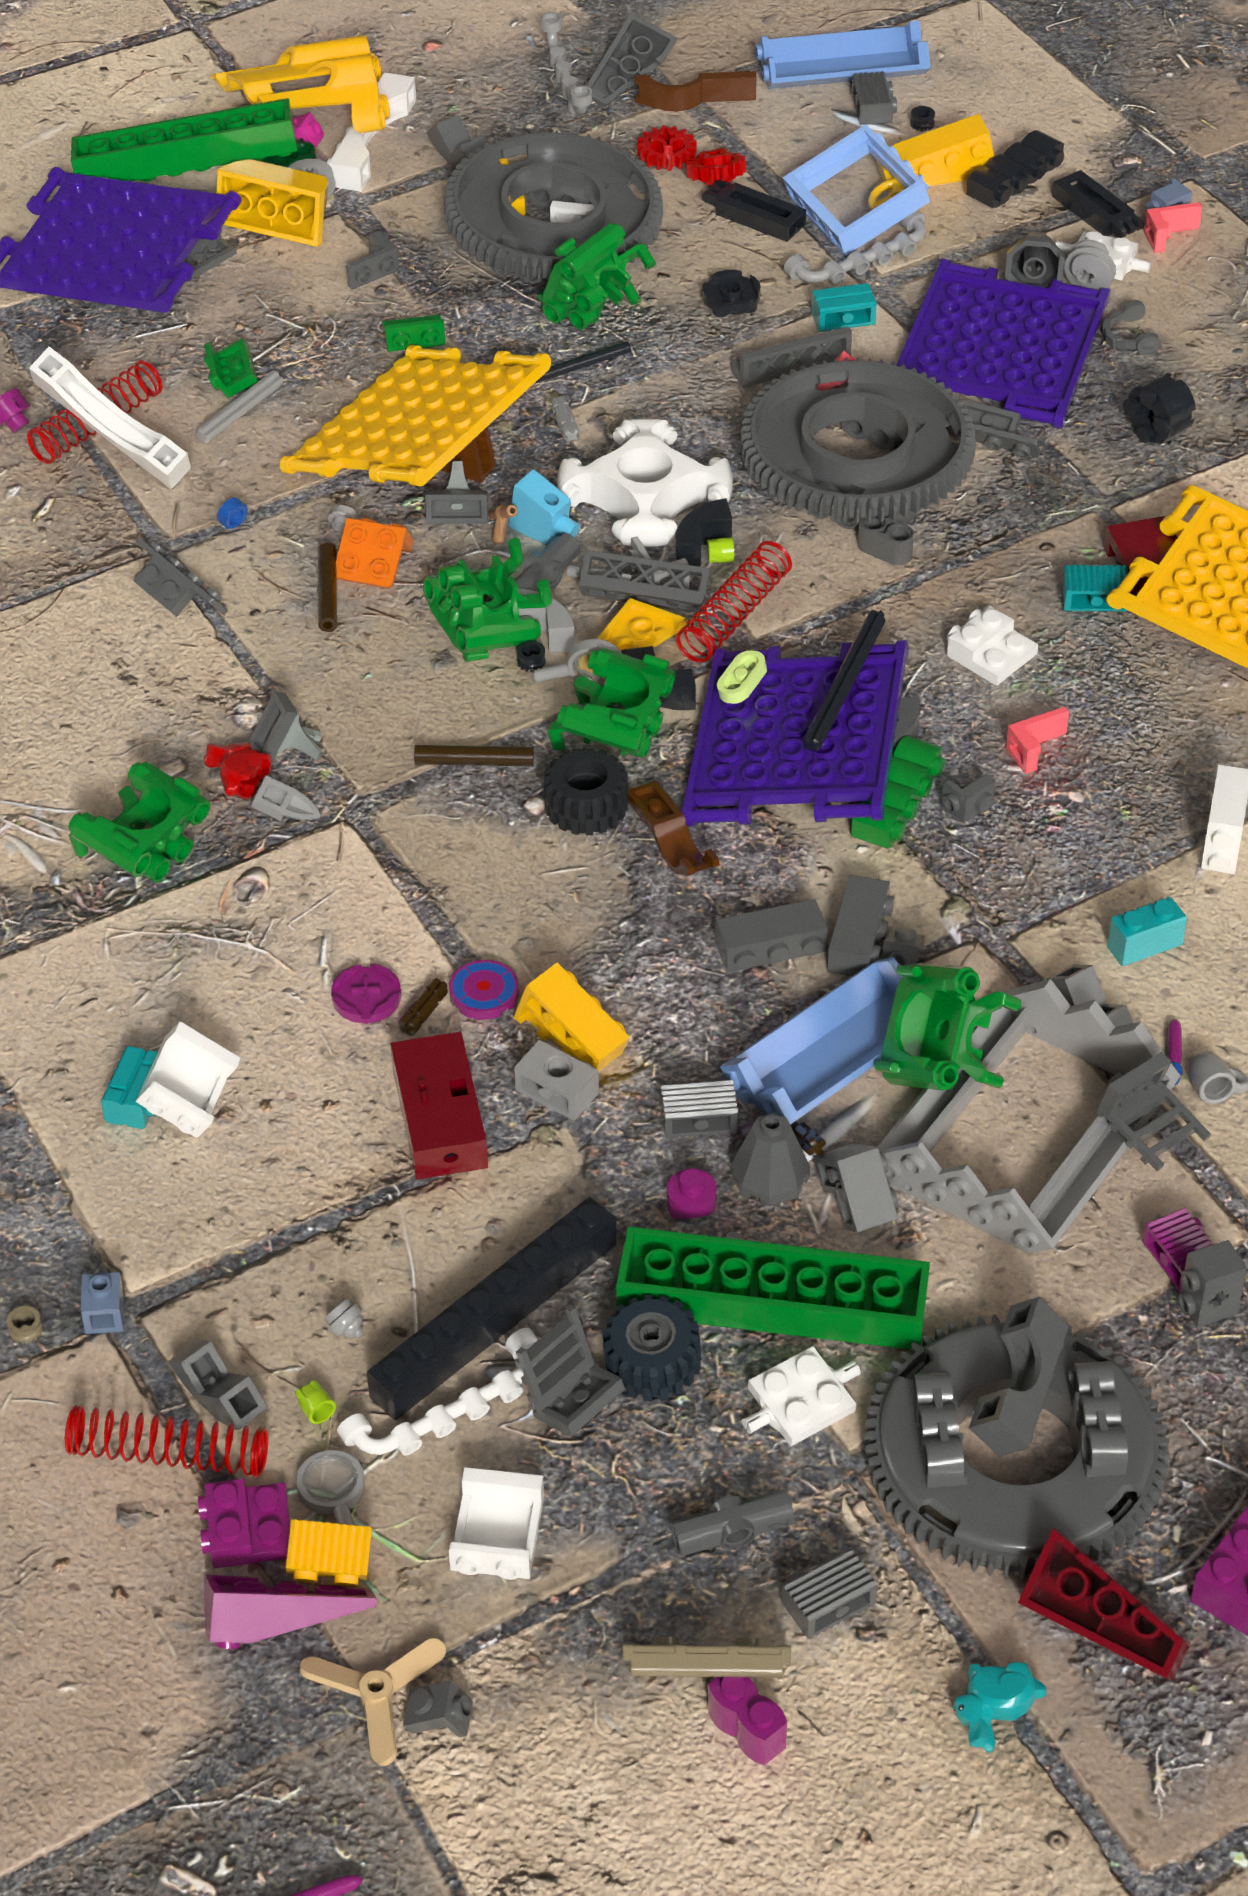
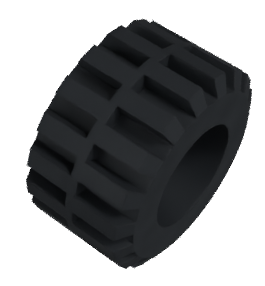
(586, 791)

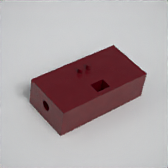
(439, 1105)

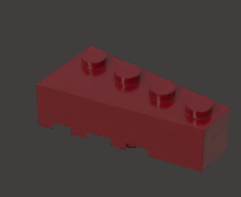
(1096, 1605)

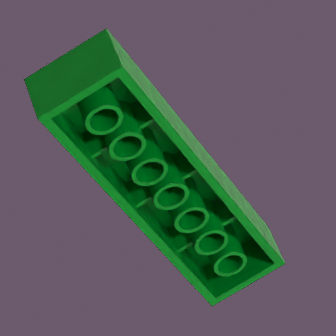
(187, 143)
(778, 1287)

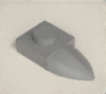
(282, 800)

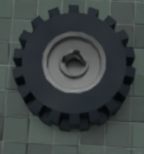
(653, 1347)

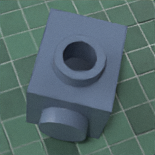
(102, 1303)

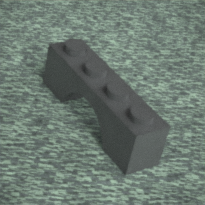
(1034, 1341)

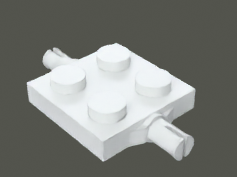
(1120, 250)
(801, 1396)

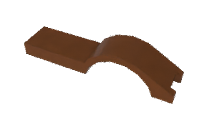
(706, 88)
(669, 830)

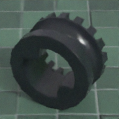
(922, 118)
(535, 651)

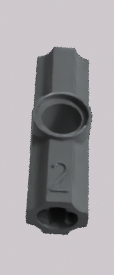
(549, 563)
(732, 1522)

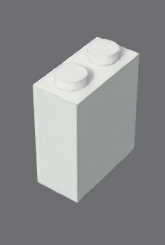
(1226, 820)

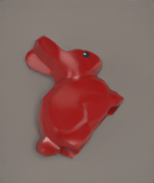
(239, 767)

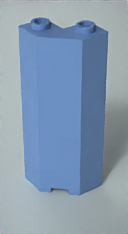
(841, 54)
(819, 1046)

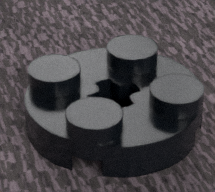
(744, 293)

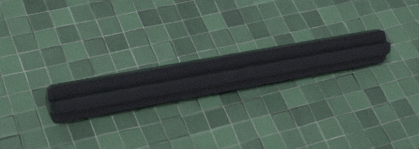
(844, 680)

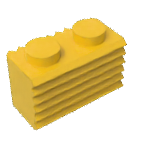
(328, 1551)

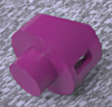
(13, 411)
(691, 1194)

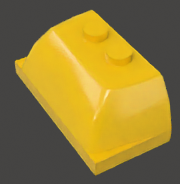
(275, 200)

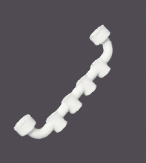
(439, 1419)

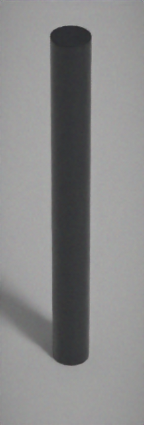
(586, 360)

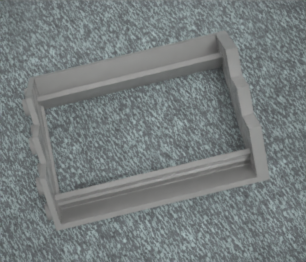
(1003, 1213)

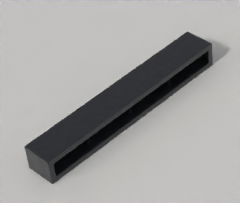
(491, 1308)

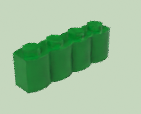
(909, 780)

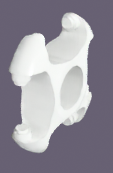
(645, 482)

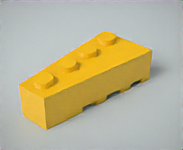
(947, 152)

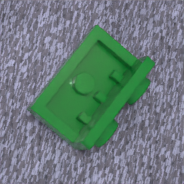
(421, 331)
(230, 368)

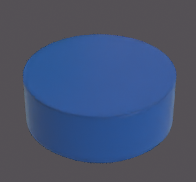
(232, 513)

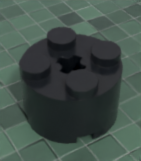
(1160, 408)

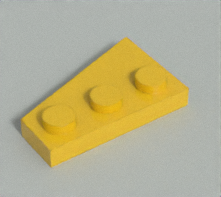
(641, 626)

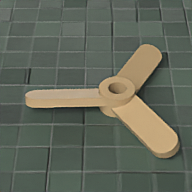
(377, 1704)

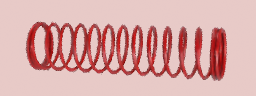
(43, 436)
(699, 631)
(77, 1420)

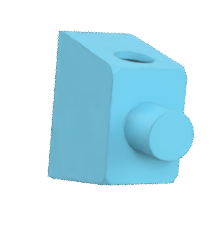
(541, 509)

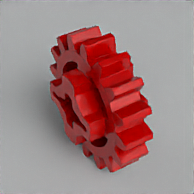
(666, 147)
(715, 166)

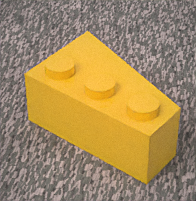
(571, 1018)

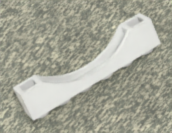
(352, 159)
(78, 395)

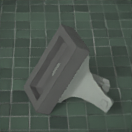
(457, 502)
(281, 730)

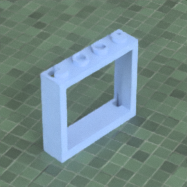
(837, 158)

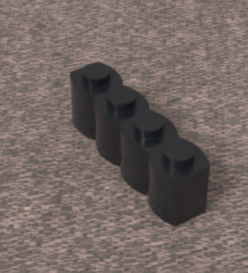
(1015, 169)

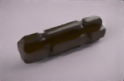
(423, 1006)
(808, 1138)

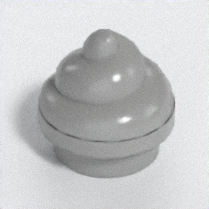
(345, 1320)

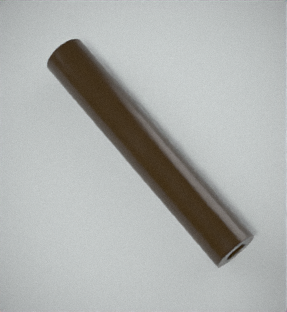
(327, 587)
(474, 755)

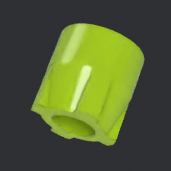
(720, 550)
(315, 1402)

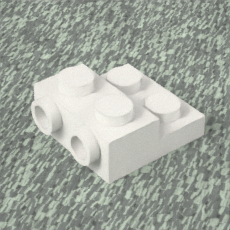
(990, 645)

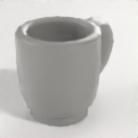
(1214, 1079)

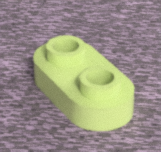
(741, 677)

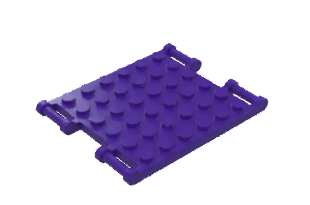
(112, 240)
(1005, 339)
(757, 749)

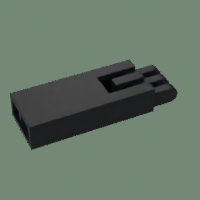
(1096, 205)
(755, 209)

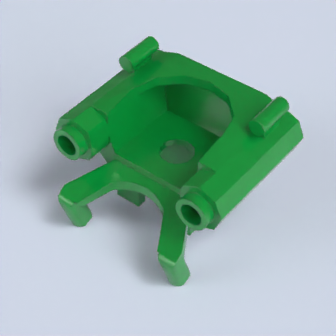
(590, 276)
(480, 626)
(628, 683)
(164, 805)
(934, 1027)

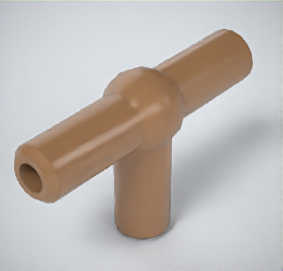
(500, 516)

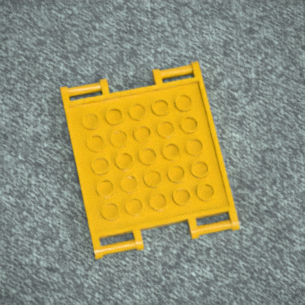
(417, 415)
(1201, 579)

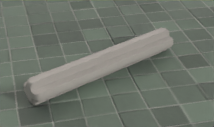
(239, 407)

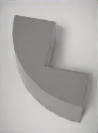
(555, 621)

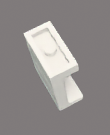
(187, 1079)
(497, 1523)

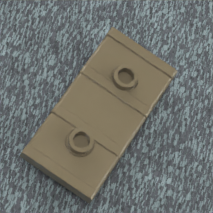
(683, 1660)

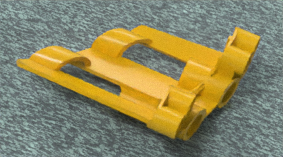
(352, 80)

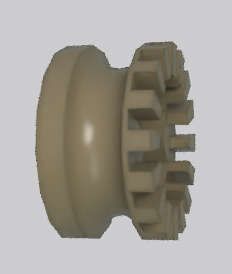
(25, 1333)

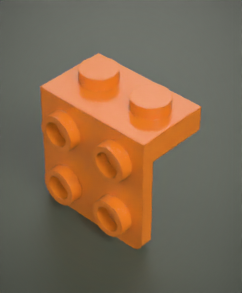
(371, 552)

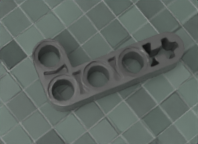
(888, 539)

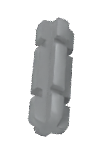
(565, 418)

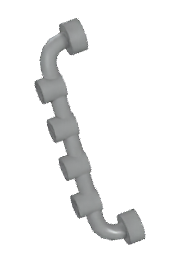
(578, 96)
(798, 267)

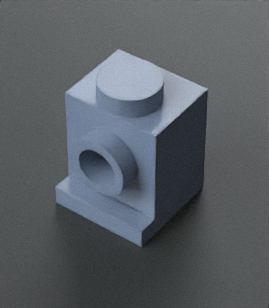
(1170, 195)

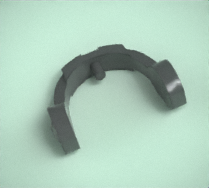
(1130, 312)

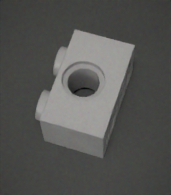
(556, 1080)

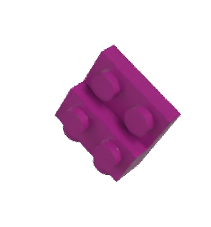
(244, 1523)

